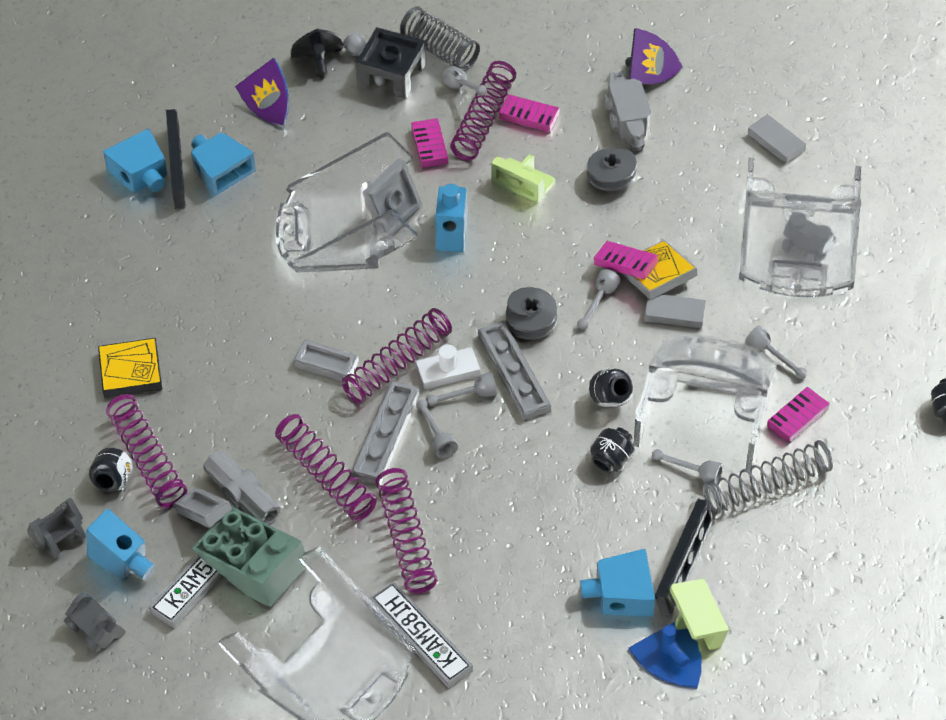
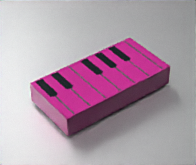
(529, 113)
(429, 143)
(625, 260)
(798, 414)

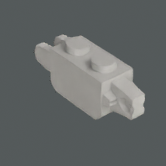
(628, 109)

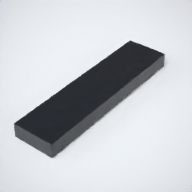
(175, 157)
(684, 555)

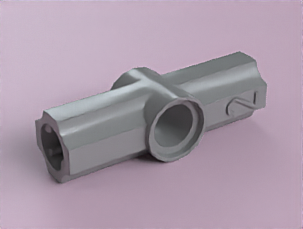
(241, 487)

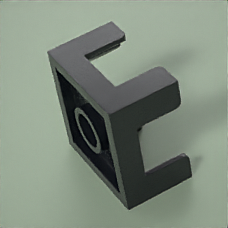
(391, 57)

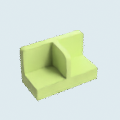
(521, 177)
(699, 612)

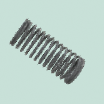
(421, 24)

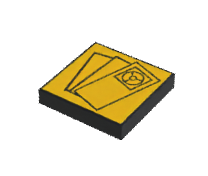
(129, 367)

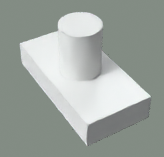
(447, 367)

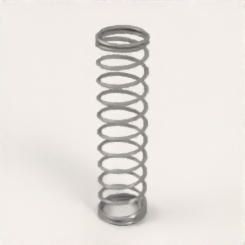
(718, 492)

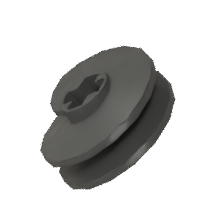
(611, 169)
(531, 313)

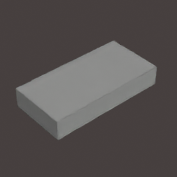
(776, 138)
(675, 311)
(325, 360)
(202, 507)

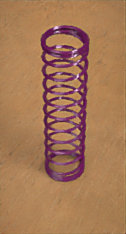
(472, 142)
(355, 382)
(126, 415)
(279, 429)
(413, 573)

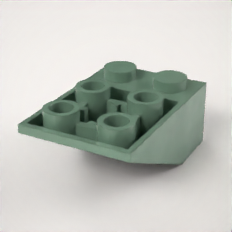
(252, 555)

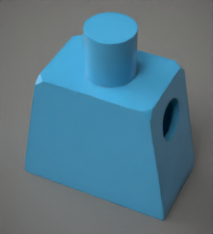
(221, 161)
(137, 162)
(451, 206)
(117, 547)
(622, 585)

